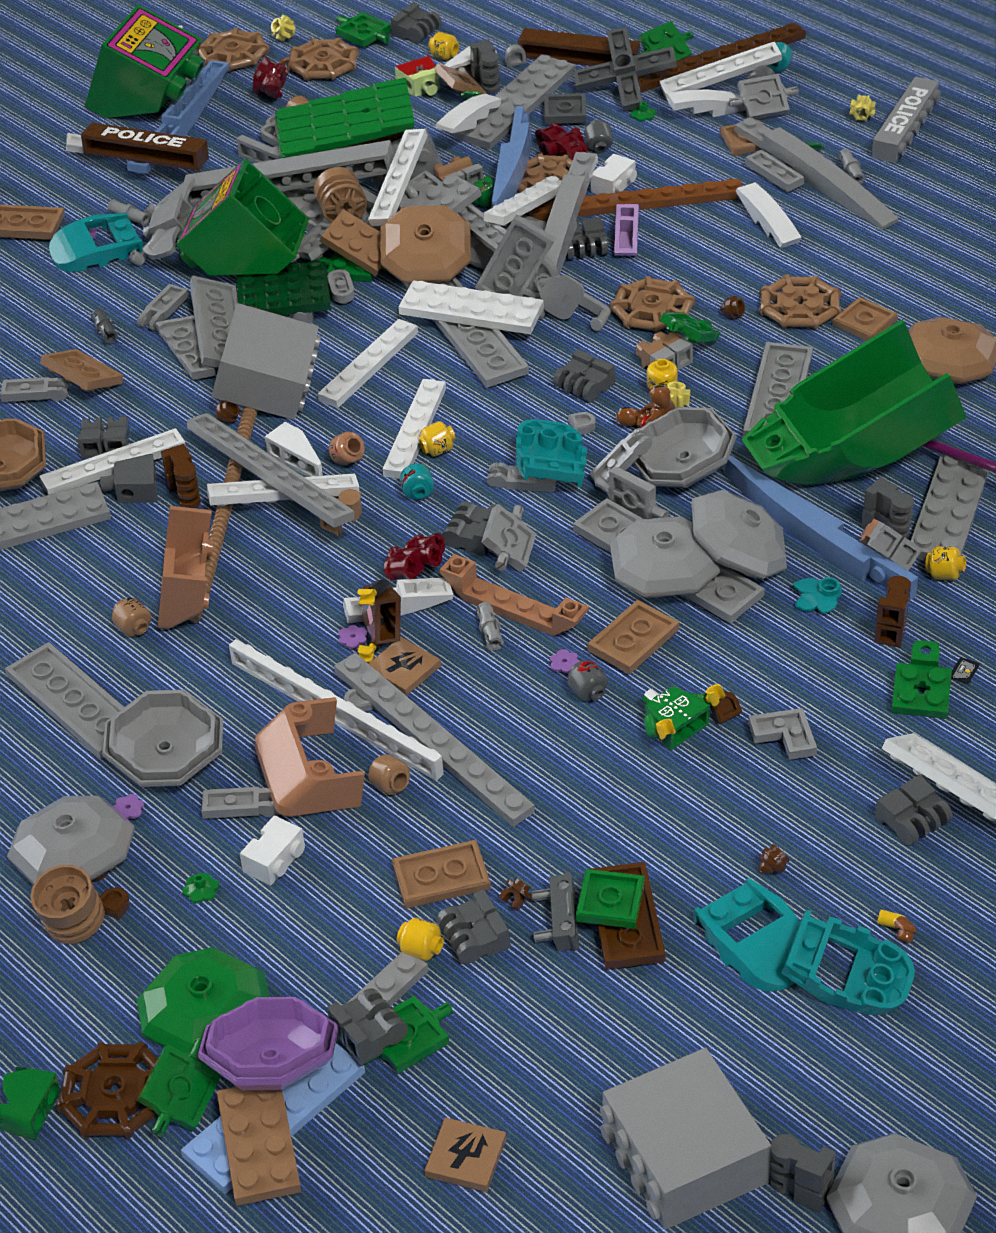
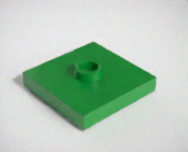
(610, 898)

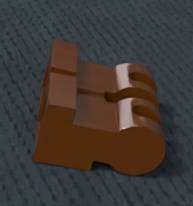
(181, 475)
(893, 612)

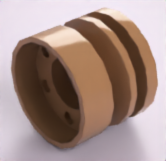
(339, 190)
(67, 904)

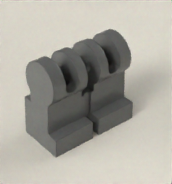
(414, 23)
(485, 65)
(591, 235)
(585, 376)
(94, 437)
(888, 506)
(468, 528)
(913, 810)
(474, 928)
(367, 1025)
(801, 1171)

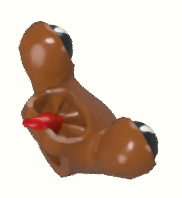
(660, 405)

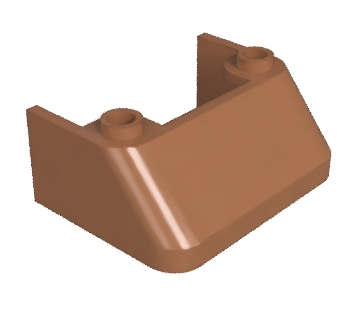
(184, 566)
(294, 782)

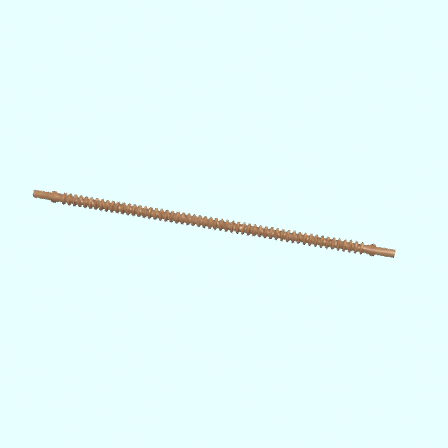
(223, 513)

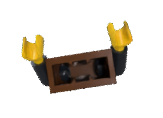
(381, 616)

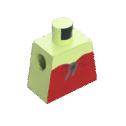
(420, 76)

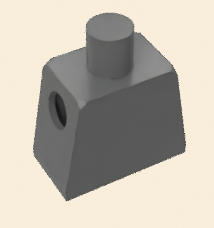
(133, 480)

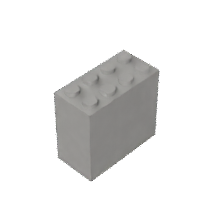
(267, 362)
(685, 1138)

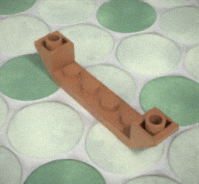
(463, 578)

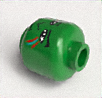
(486, 187)

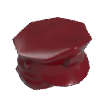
(269, 78)

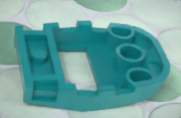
(75, 250)
(550, 451)
(761, 954)
(878, 976)

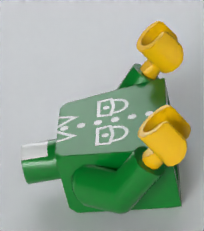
(678, 714)

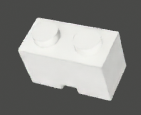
(614, 175)
(274, 851)

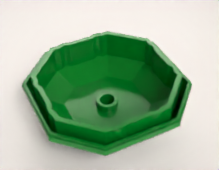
(177, 1011)

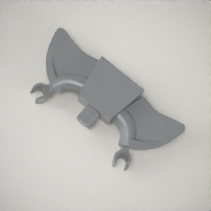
(165, 224)

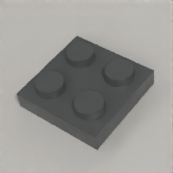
(565, 108)

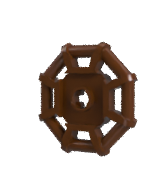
(102, 1102)

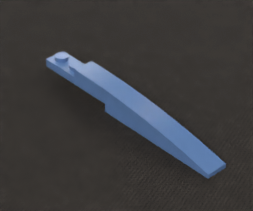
(183, 114)
(513, 158)
(815, 527)

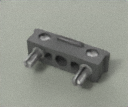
(563, 910)

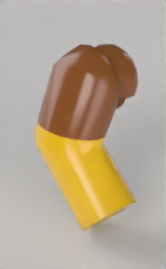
(900, 922)

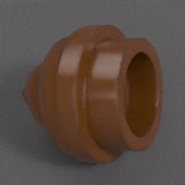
(733, 307)
(227, 411)
(772, 860)

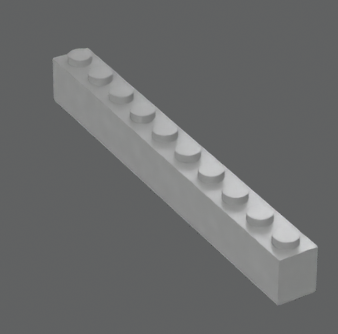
(303, 170)

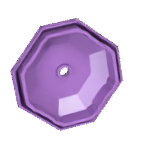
(268, 1043)

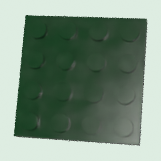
(290, 291)

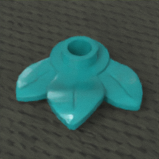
(818, 594)

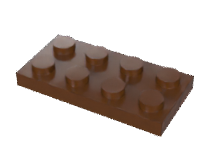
(633, 946)

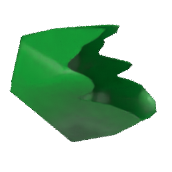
(30, 1101)

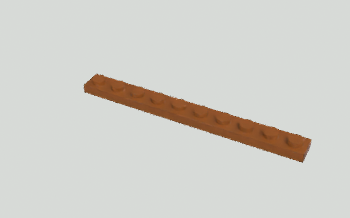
(650, 198)

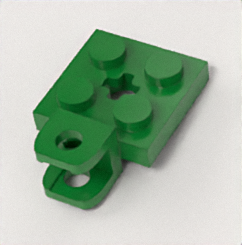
(925, 673)

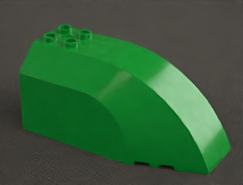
(856, 414)

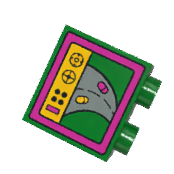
(143, 66)
(242, 226)

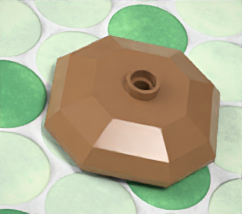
(427, 257)
(954, 348)
(20, 453)

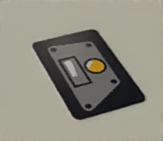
(964, 670)

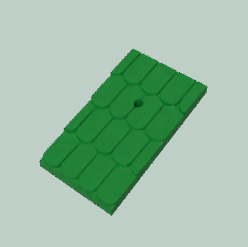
(345, 119)

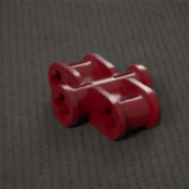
(556, 141)
(411, 560)

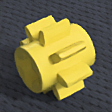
(283, 28)
(862, 107)
(679, 394)

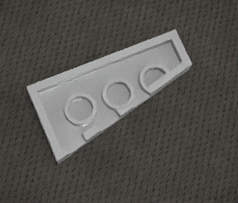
(183, 341)

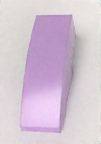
(626, 229)

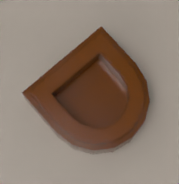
(726, 708)
(115, 902)

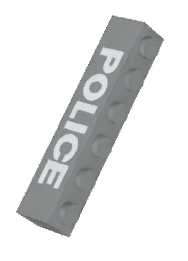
(905, 119)

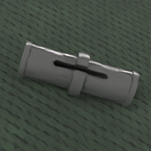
(104, 326)

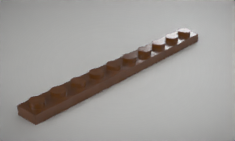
(785, 34)

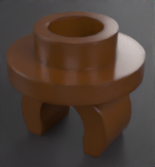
(518, 889)

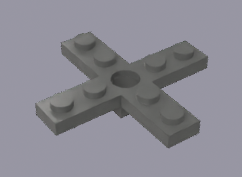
(627, 75)

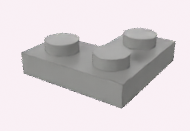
(787, 726)

